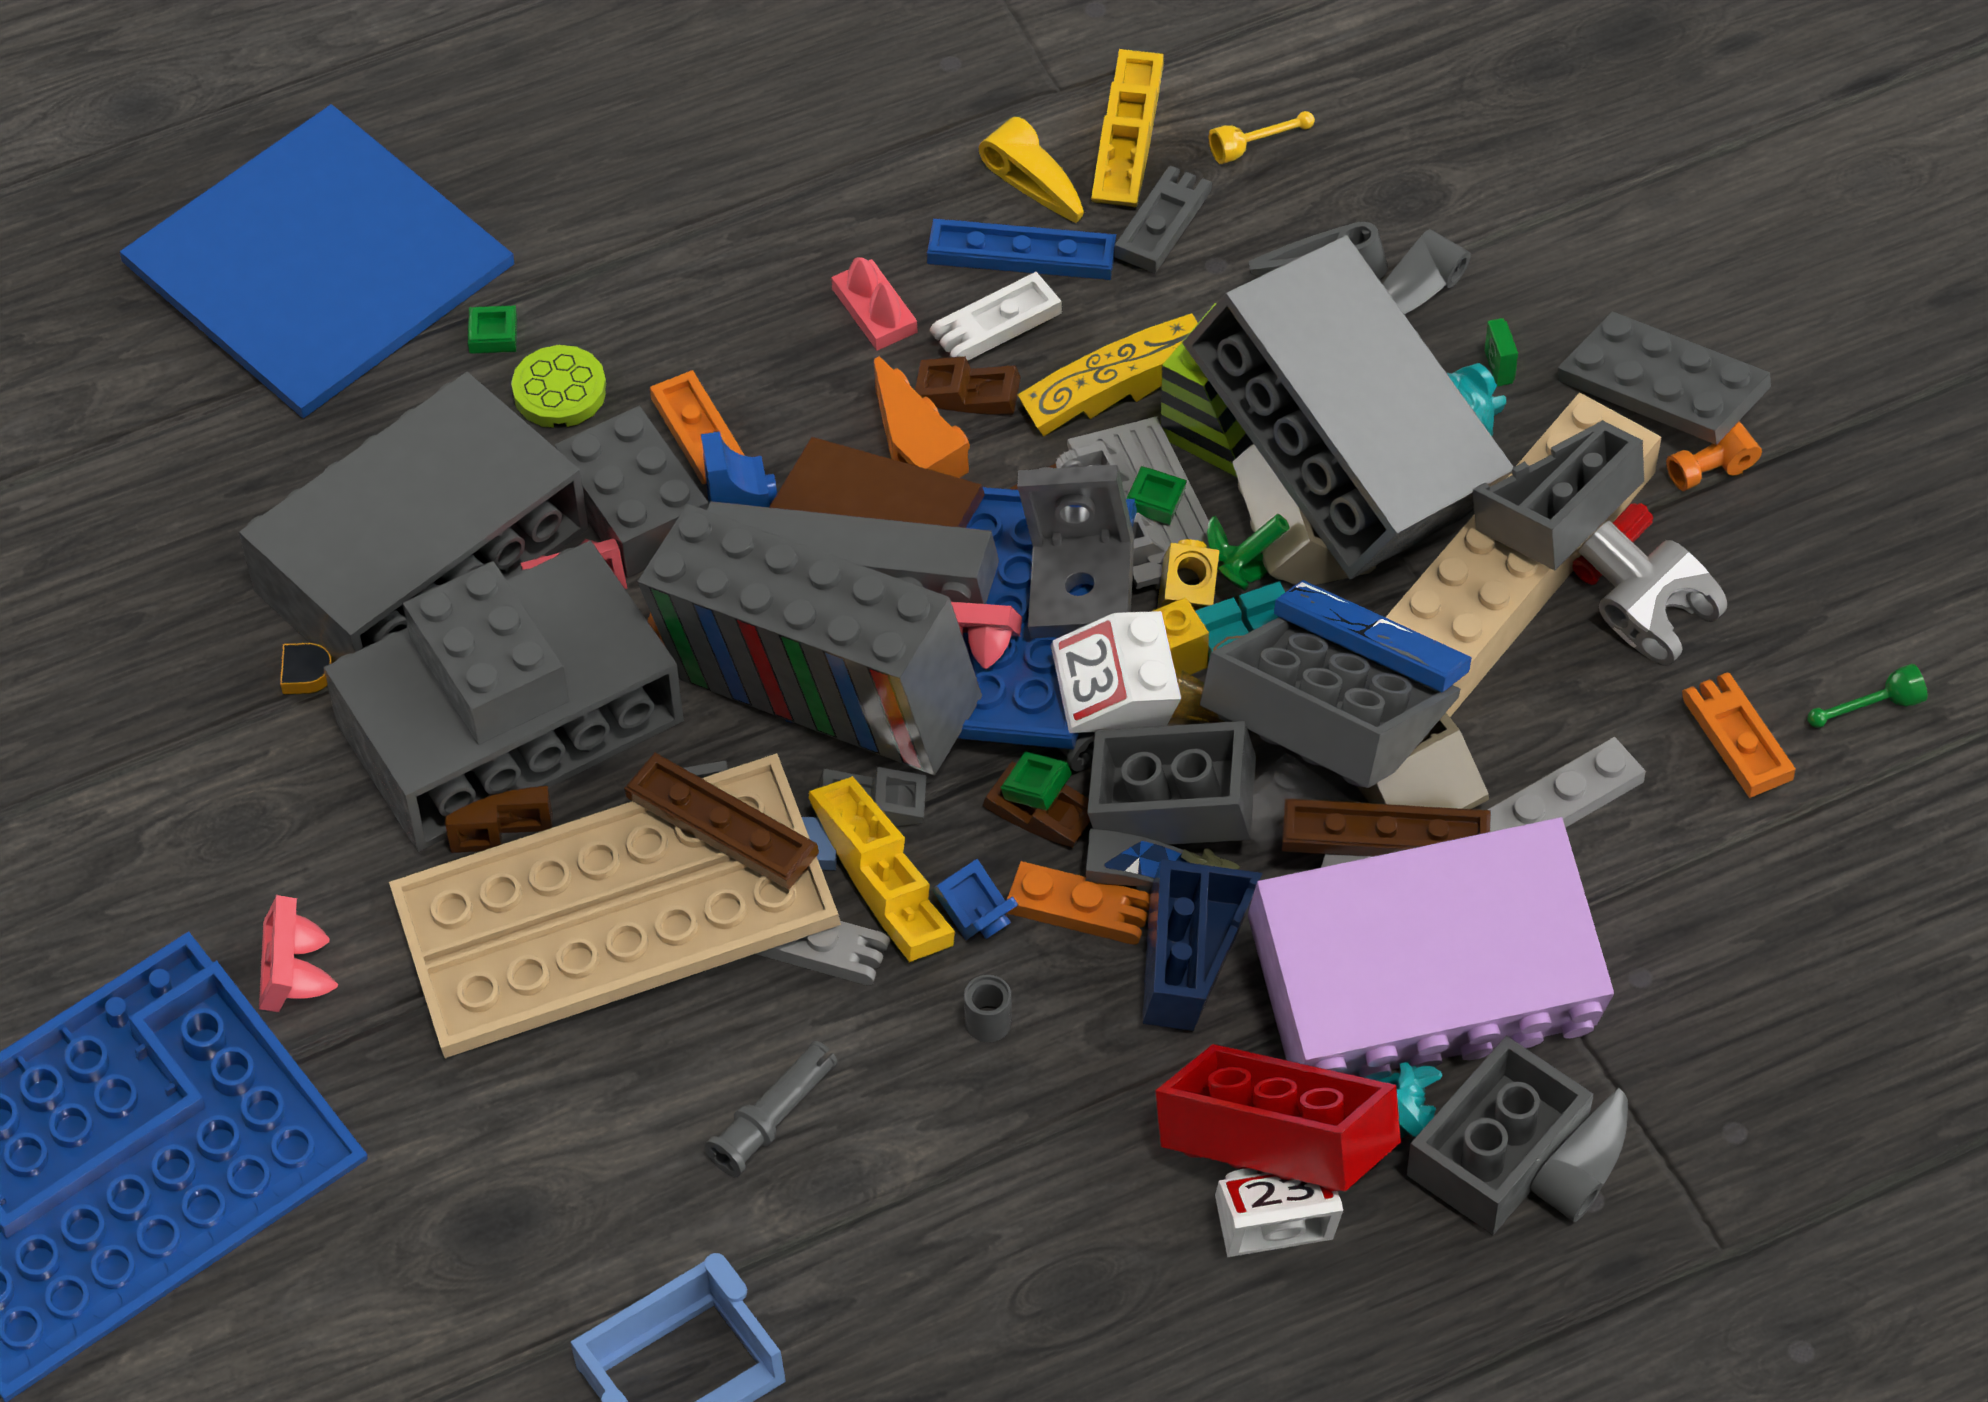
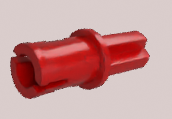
(1631, 523)

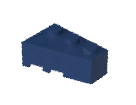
(1189, 937)

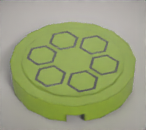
(559, 386)

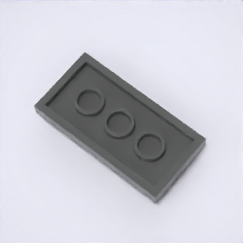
(1664, 377)

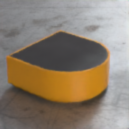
(303, 668)

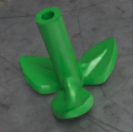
(1245, 560)

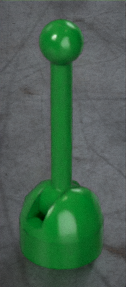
(1902, 687)

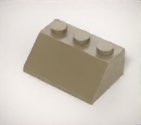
(1300, 550)

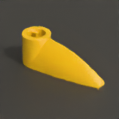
(1019, 160)

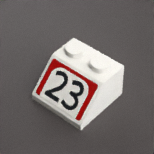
(1117, 673)
(1273, 1212)

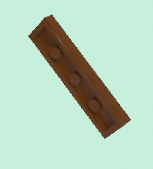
(721, 820)
(1373, 828)

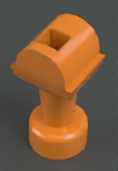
(1734, 453)

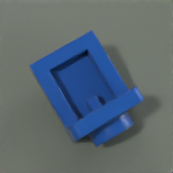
(974, 901)

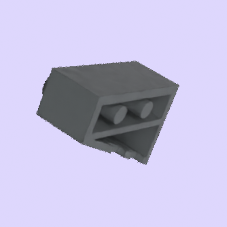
(1564, 497)

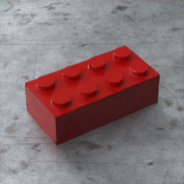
(1278, 1117)

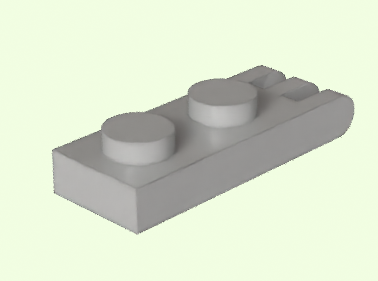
(840, 951)

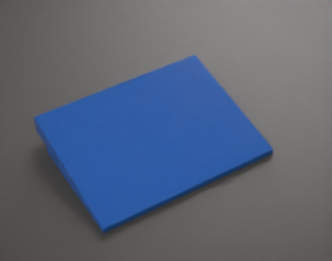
(143, 1151)

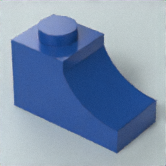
(734, 476)

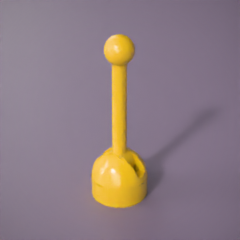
(1230, 143)

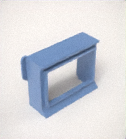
(668, 1308)

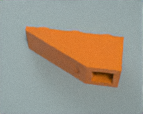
(915, 427)

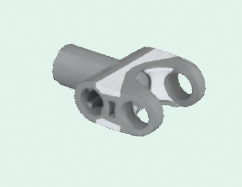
(1647, 587)

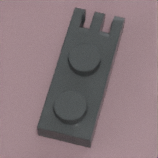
(1162, 219)

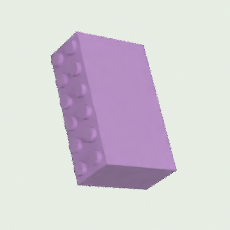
(1431, 952)

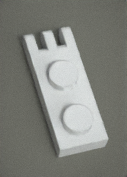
(997, 317)

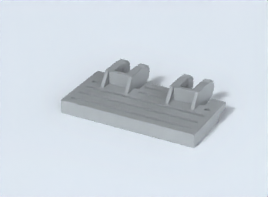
(1147, 446)

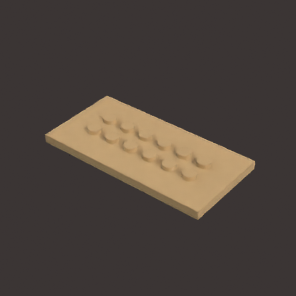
(597, 914)

